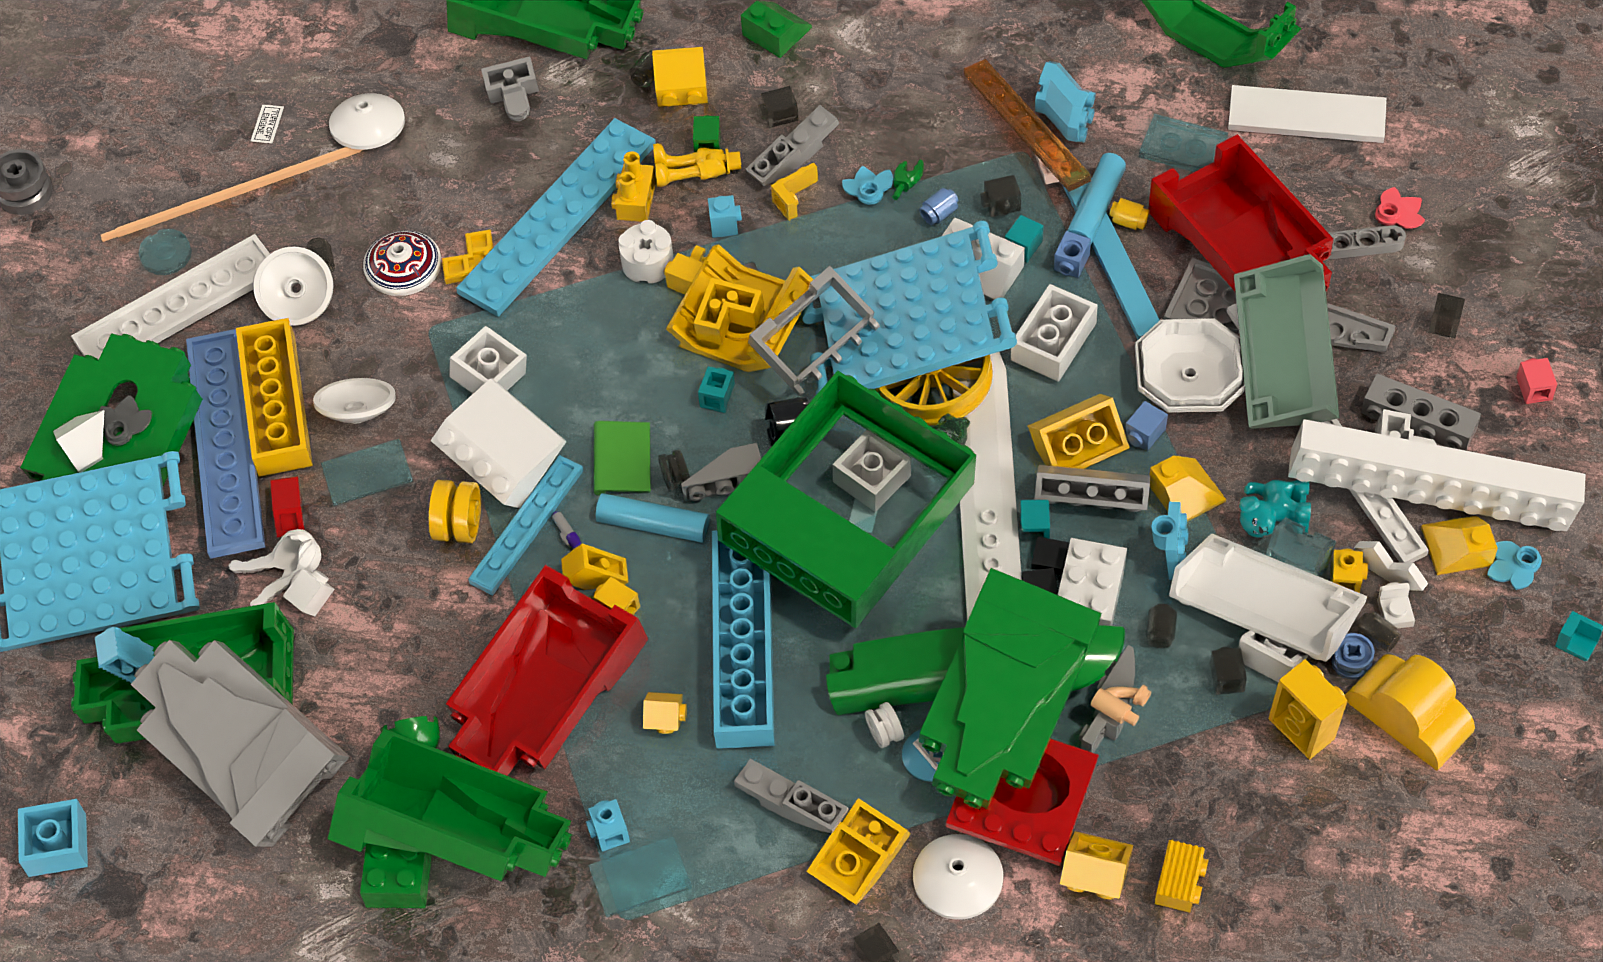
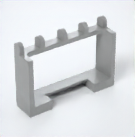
(816, 288)

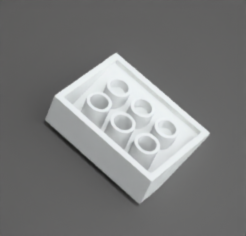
(499, 443)

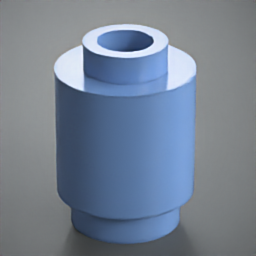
(939, 206)

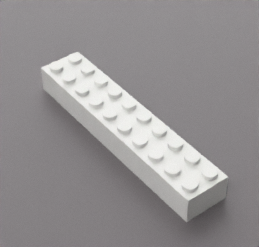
(1436, 475)

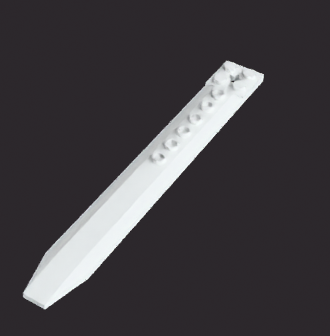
(990, 504)

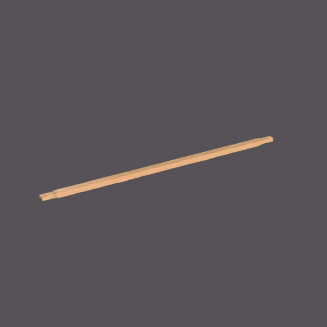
(229, 193)

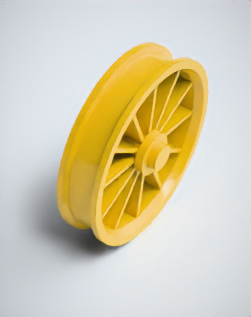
(958, 407)

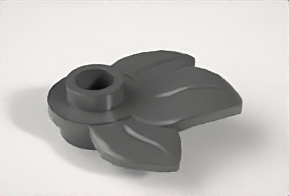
(124, 418)

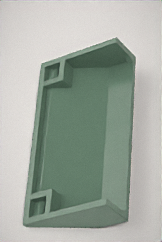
(1286, 344)

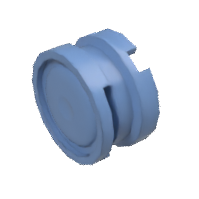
(1353, 656)

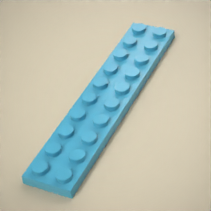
(553, 219)

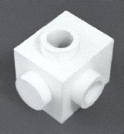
(309, 591)

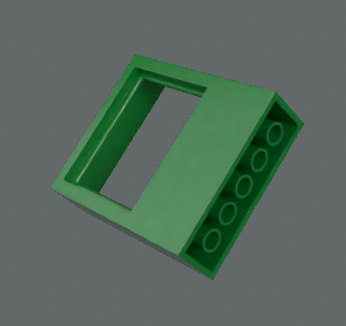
(810, 543)

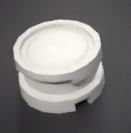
(884, 725)

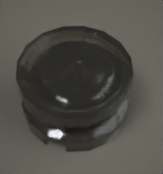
(677, 469)

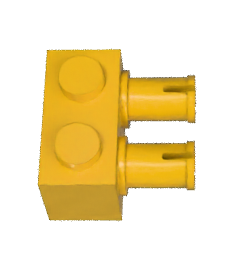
(635, 189)

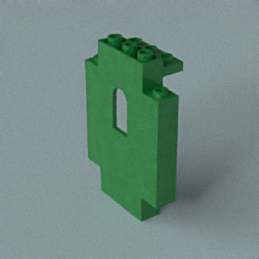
(89, 384)

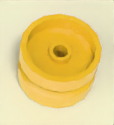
(454, 511)

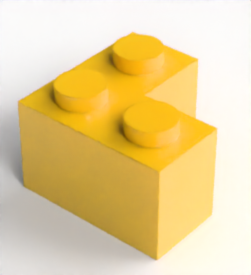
(724, 304)

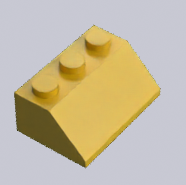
(1080, 434)

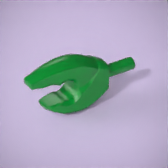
(904, 179)

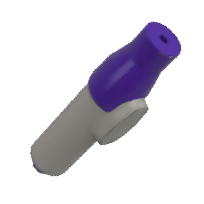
(567, 533)

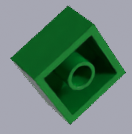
(395, 878)

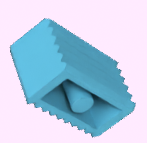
(121, 653)

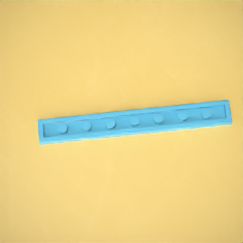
(1120, 272)

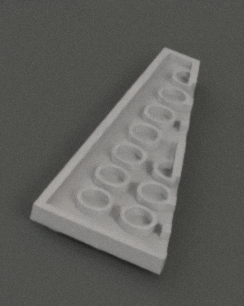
(1207, 296)

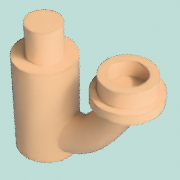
(1108, 702)

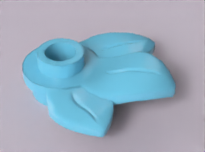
(868, 186)
(1511, 567)

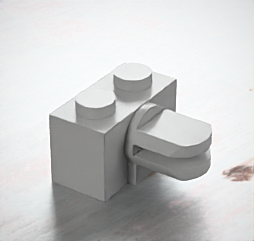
(511, 84)

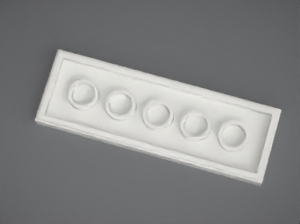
(1307, 114)

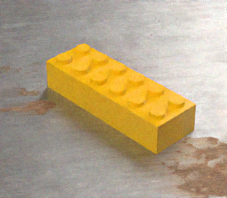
(273, 397)

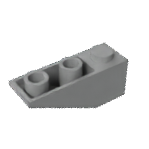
(722, 474)

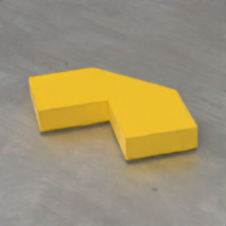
(458, 267)

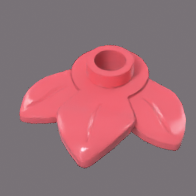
(1399, 210)

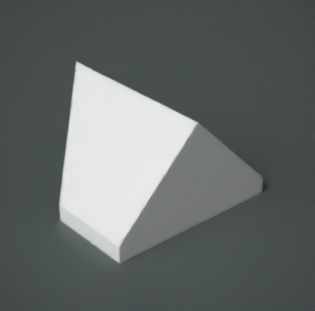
(82, 439)

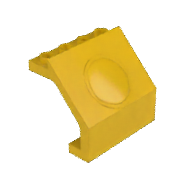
(736, 350)

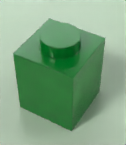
(706, 132)

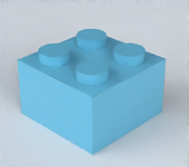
(52, 837)

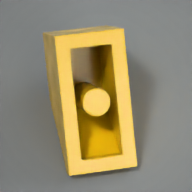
(590, 567)

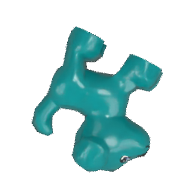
(1280, 501)

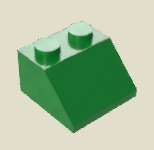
(772, 27)

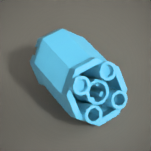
(1065, 102)

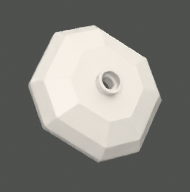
(1190, 348)

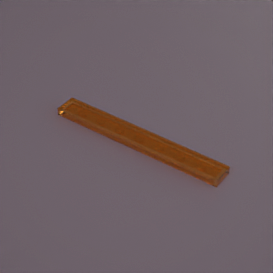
(1027, 125)

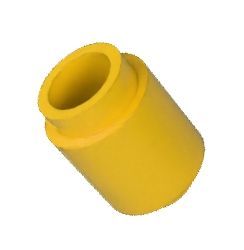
(1129, 214)

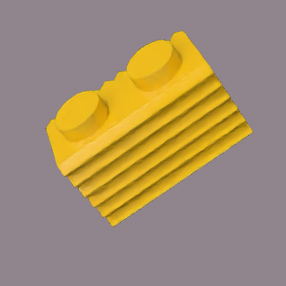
(1180, 876)

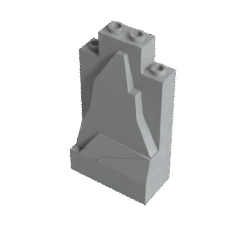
(234, 736)

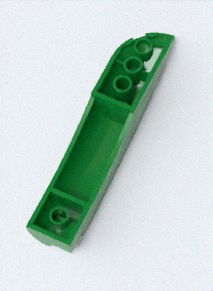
(915, 664)

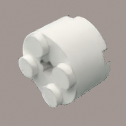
(645, 252)

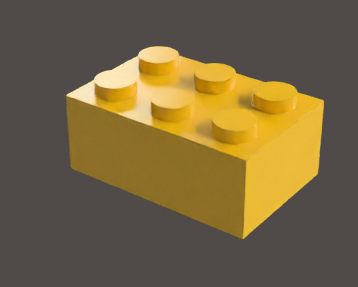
(1307, 708)

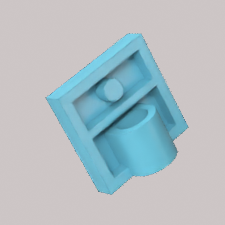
(1174, 542)

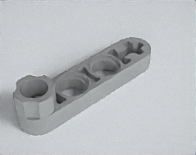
(1356, 248)

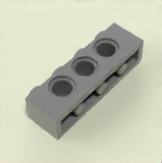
(1434, 410)

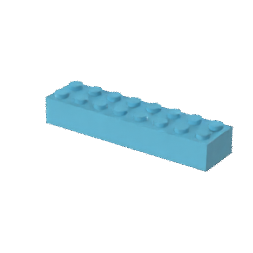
(741, 651)

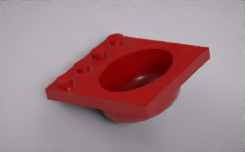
(1036, 818)

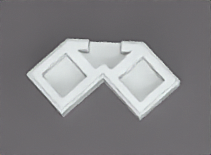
(1383, 565)

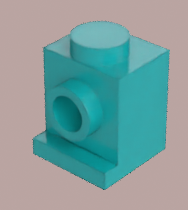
(716, 389)

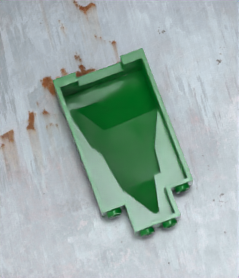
(556, 24)
(254, 633)
(1006, 687)
(448, 808)

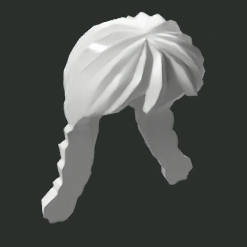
(292, 553)

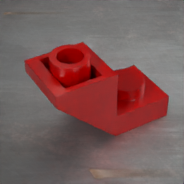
(286, 505)

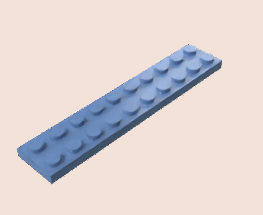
(224, 447)

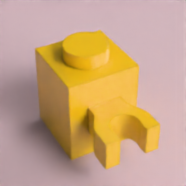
(683, 269)

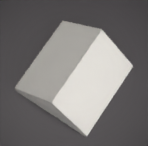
(1268, 655)

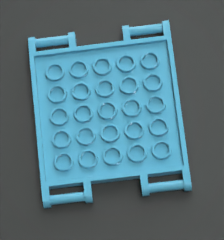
(925, 306)
(91, 552)

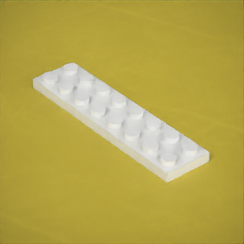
(180, 300)

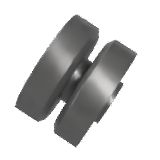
(23, 182)

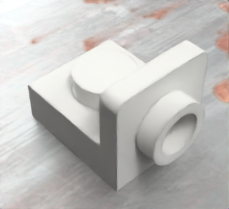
(1395, 604)

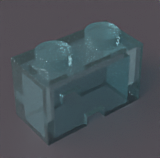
(1300, 548)

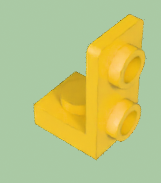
(785, 189)

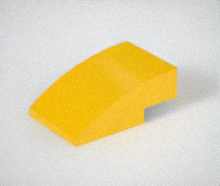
(858, 851)

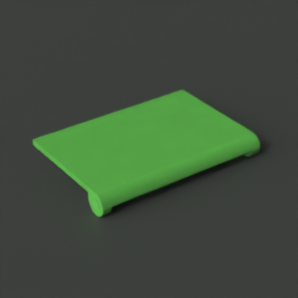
(621, 457)

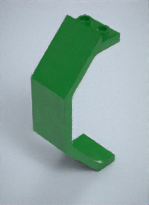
(1220, 36)

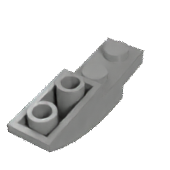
(792, 151)
(1123, 676)
(790, 799)

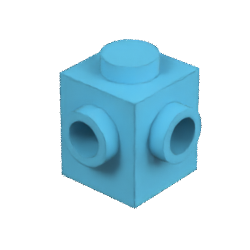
(724, 216)
(607, 824)

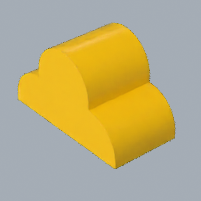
(1414, 706)

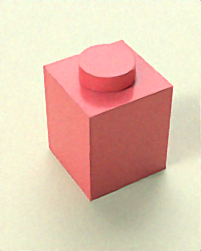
(1536, 380)

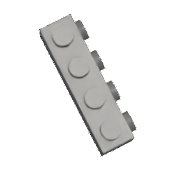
(1092, 488)

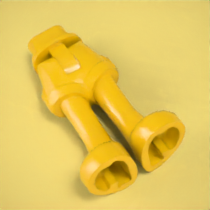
(704, 164)

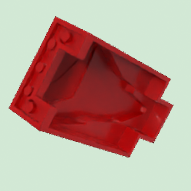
(1238, 213)
(541, 675)

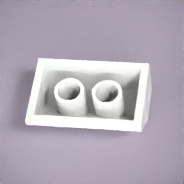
(1009, 257)

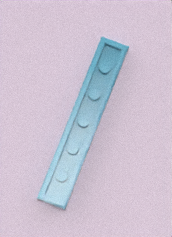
(525, 525)

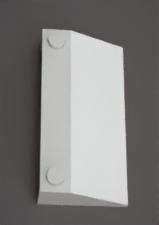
(1267, 596)

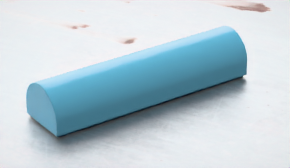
(1098, 196)
(652, 517)

